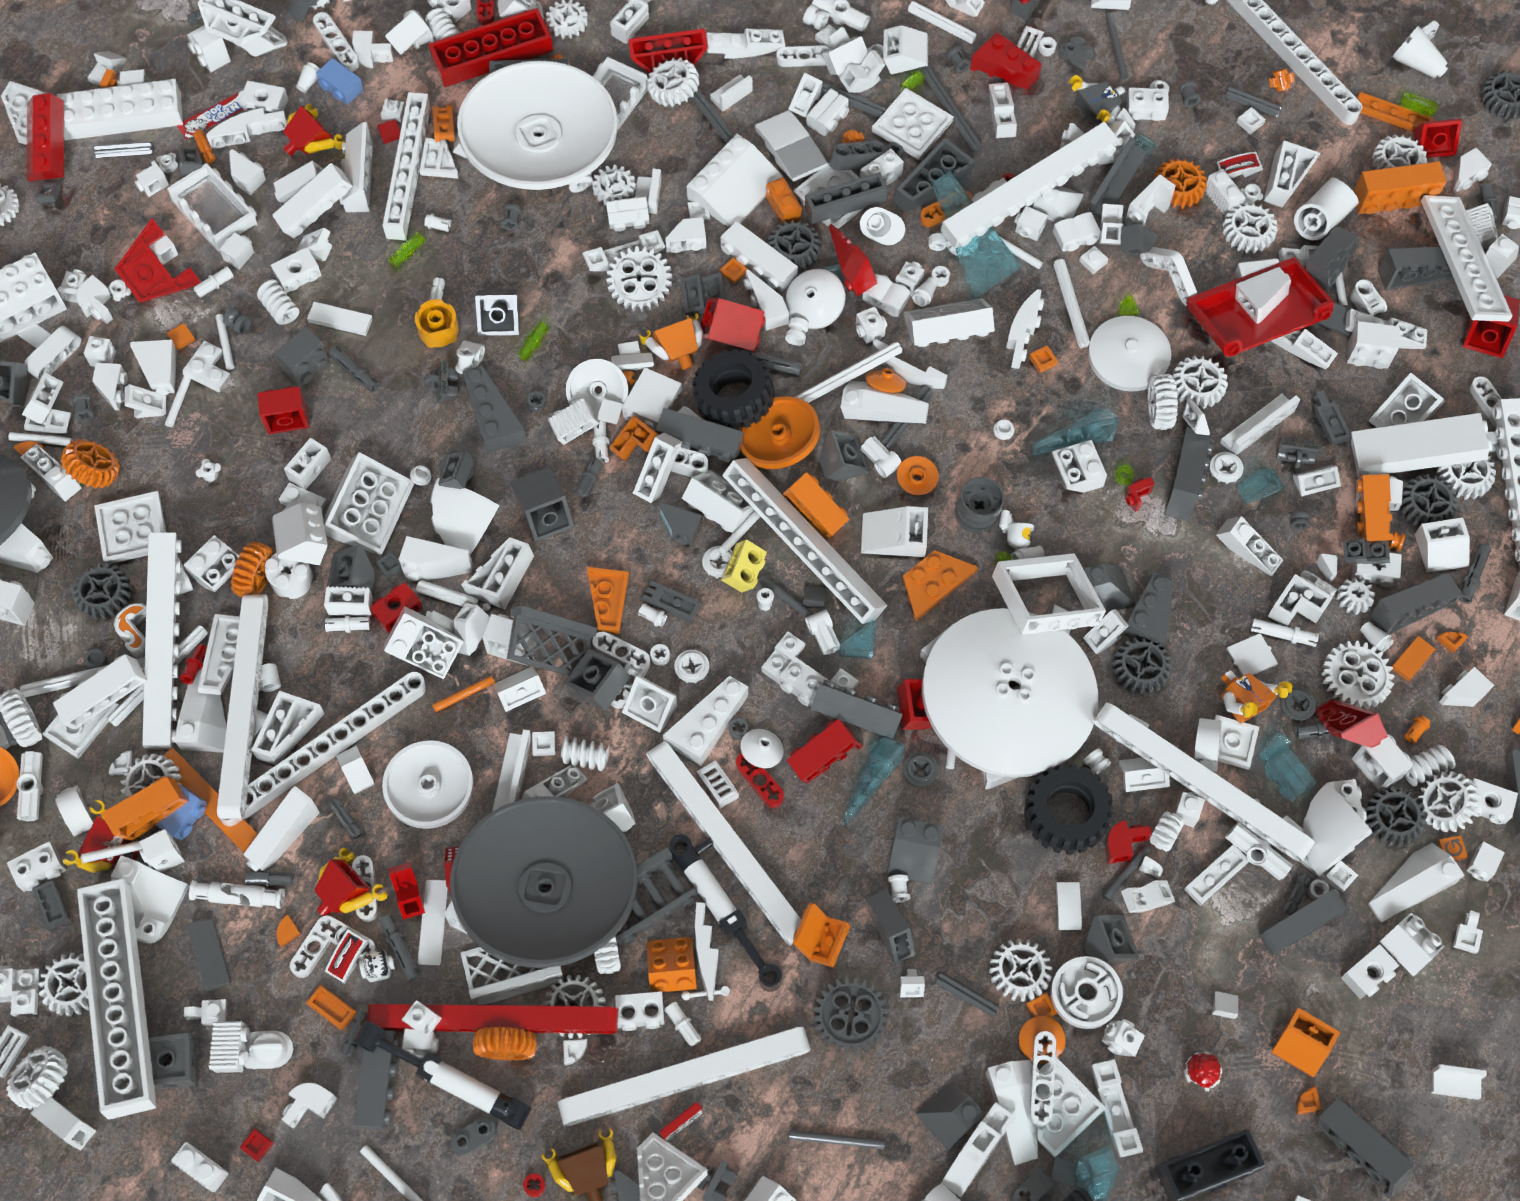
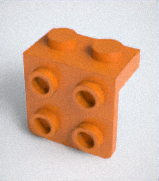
(820, 936)
(671, 964)

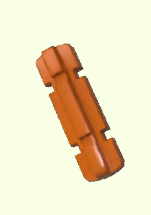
(204, 146)

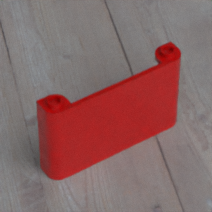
(1234, 328)

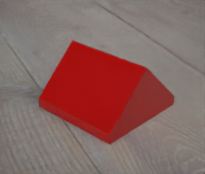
(1438, 137)

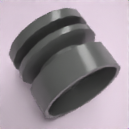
(983, 495)

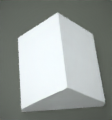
(650, 704)

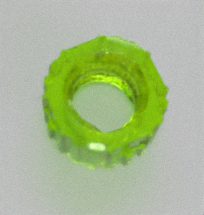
(1124, 468)

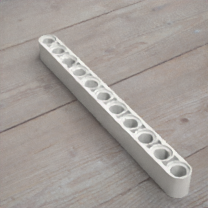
(1300, 59)
(242, 707)
(329, 738)
(1204, 782)
(725, 841)
(683, 1076)

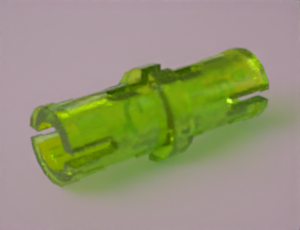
(407, 250)
(533, 341)

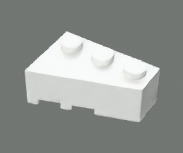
(1287, 171)
(501, 574)
(285, 726)

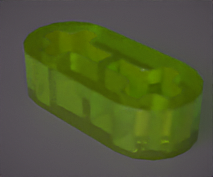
(1419, 104)

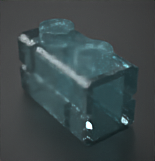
(1289, 775)

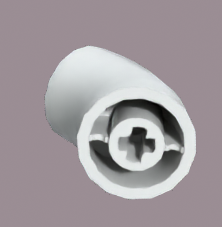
(1325, 209)

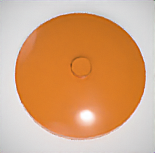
(782, 435)

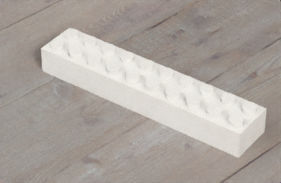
(116, 999)

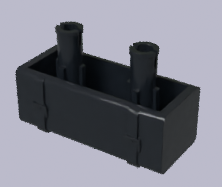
(1210, 1167)

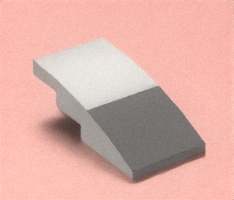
(791, 145)

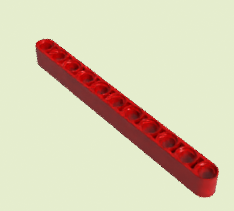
(530, 1018)

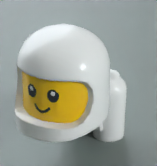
(1017, 533)

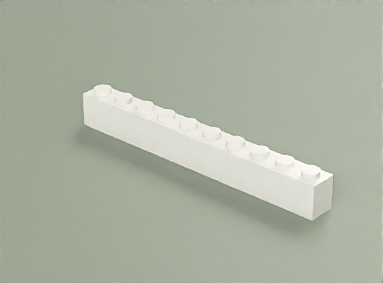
(1029, 185)
(804, 540)
(160, 641)

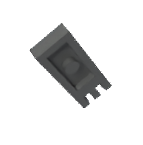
(671, 601)

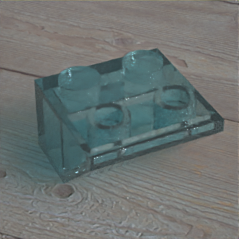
(1098, 1173)

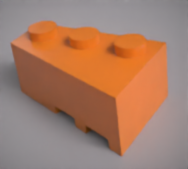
(816, 505)

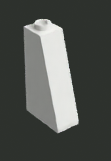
(281, 830)

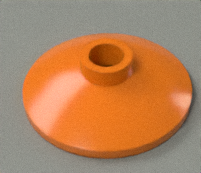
(885, 381)
(917, 467)
(1030, 1031)

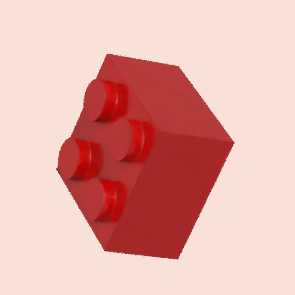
(283, 410)

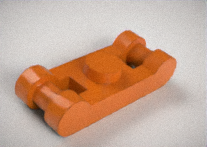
(443, 122)

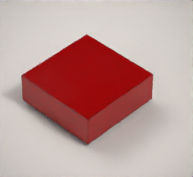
(389, 131)
(256, 1145)

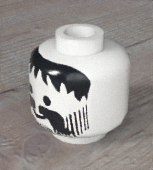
(376, 965)

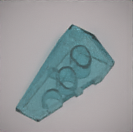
(1095, 426)
(880, 763)

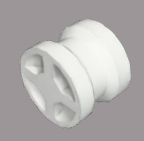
(1096, 761)

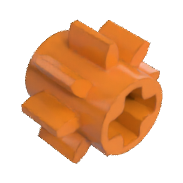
(1281, 80)
(852, 136)

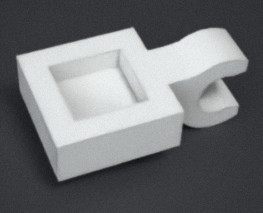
(1467, 936)
(209, 1012)

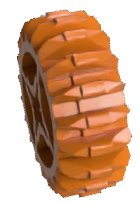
(1188, 178)
(90, 463)
(249, 570)
(504, 1043)

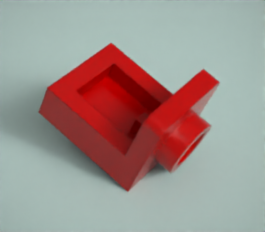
(1137, 490)

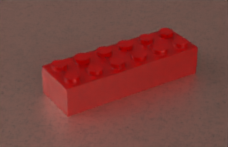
(470, 52)

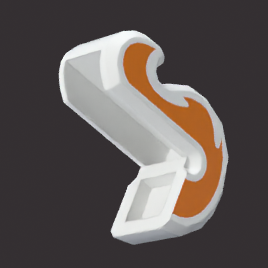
(125, 626)

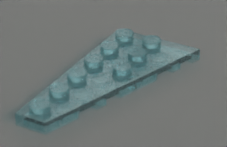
(986, 257)

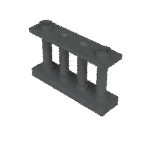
(660, 862)

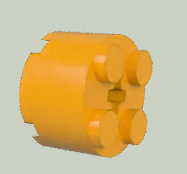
(436, 323)

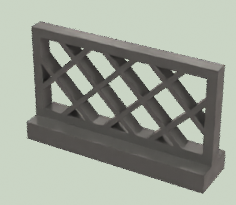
(550, 624)

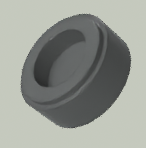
(95, 658)

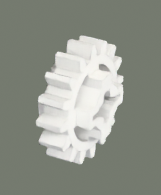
(566, 19)
(613, 184)

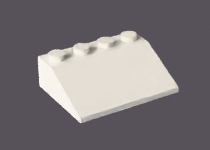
(733, 182)
(367, 504)

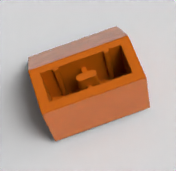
(1305, 1042)

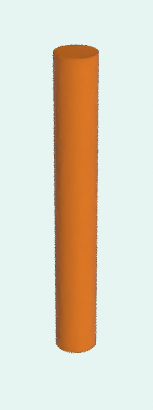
(463, 693)

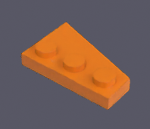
(608, 597)

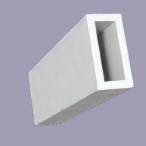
(1421, 445)

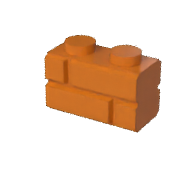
(783, 201)

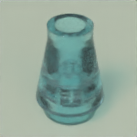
(1275, 744)

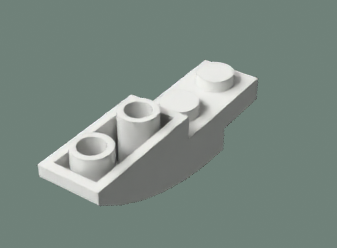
(750, 44)
(240, 127)
(1024, 326)
(1410, 335)
(978, 1149)

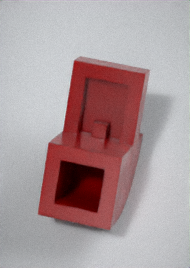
(1118, 842)
(406, 890)

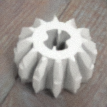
(1355, 596)
(1166, 831)

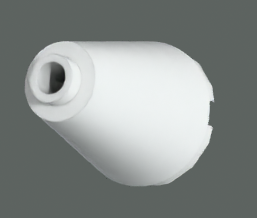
(1421, 54)

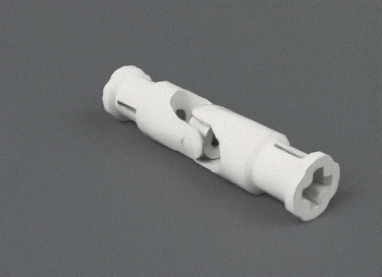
(220, 893)

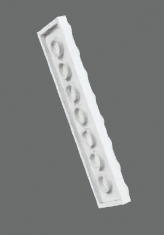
(1466, 258)

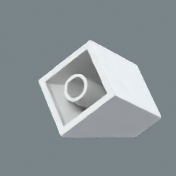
(25, 551)

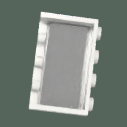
(624, 86)
(212, 205)

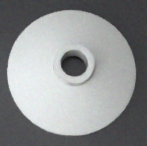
(758, 754)

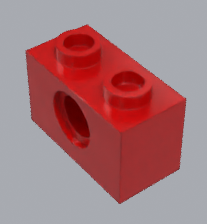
(400, 595)

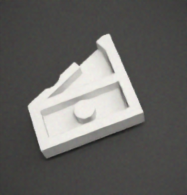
(437, 160)

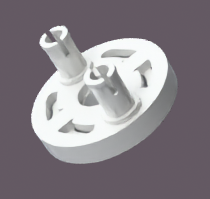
(1097, 1010)

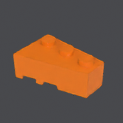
(1374, 507)
(145, 808)

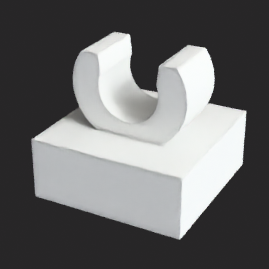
(392, 110)
(912, 984)

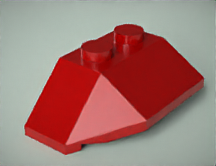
(657, 49)

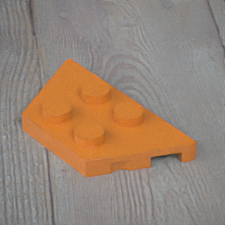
(934, 580)

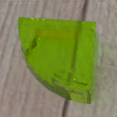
(1128, 307)

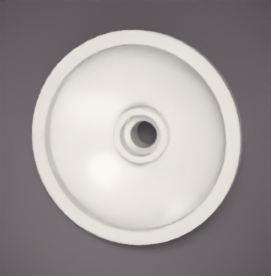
(824, 305)
(596, 373)

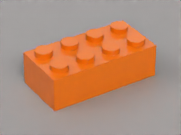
(1398, 187)

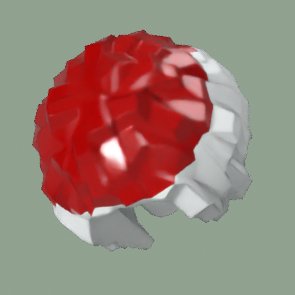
(1203, 1070)

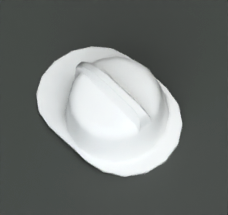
(882, 226)
(268, 1049)

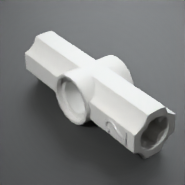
(843, 13)
(30, 773)
(1269, 859)

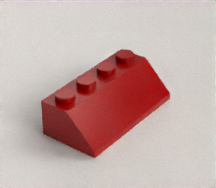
(45, 137)

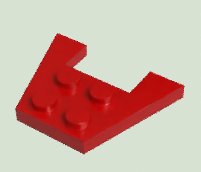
(146, 274)

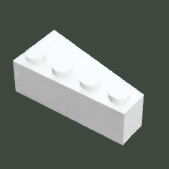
(705, 724)

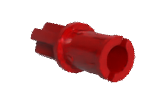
(194, 664)

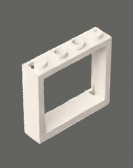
(1045, 567)

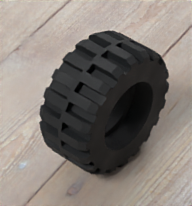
(731, 368)
(1084, 786)

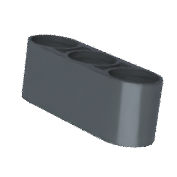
(855, 155)

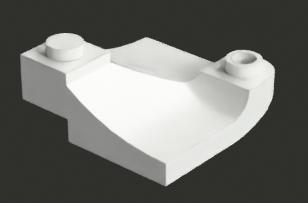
(153, 897)

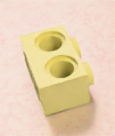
(740, 564)

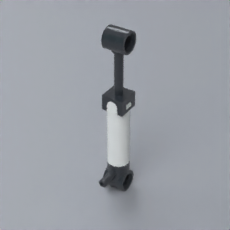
(729, 918)
(448, 1078)

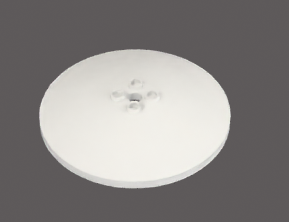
(533, 98)
(1004, 727)

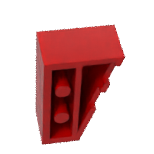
(1007, 61)
(823, 750)

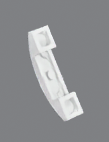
(599, 260)
(911, 374)
(1338, 876)
(1116, 1113)

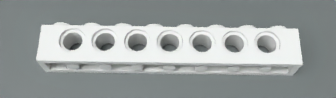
(406, 166)
(1502, 411)

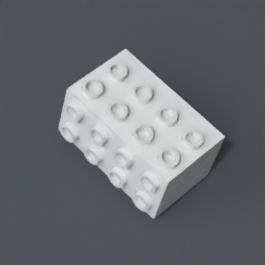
(26, 296)

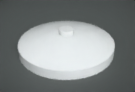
(1128, 352)
(428, 784)

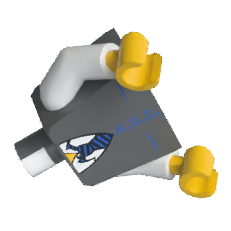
(1098, 100)

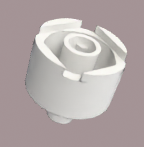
(288, 577)

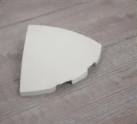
(460, 516)
(1333, 828)

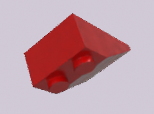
(912, 706)

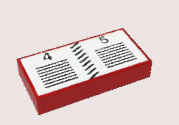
(681, 1121)

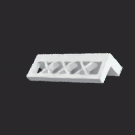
(1259, 424)
(513, 769)

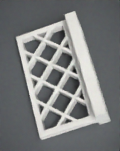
(511, 985)

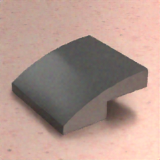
(698, 289)

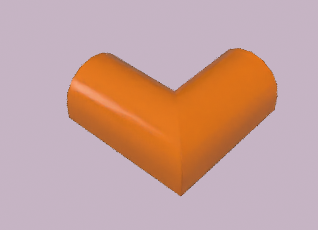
(633, 434)

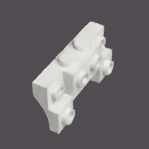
(797, 676)
(20, 989)

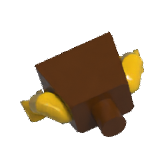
(585, 1167)

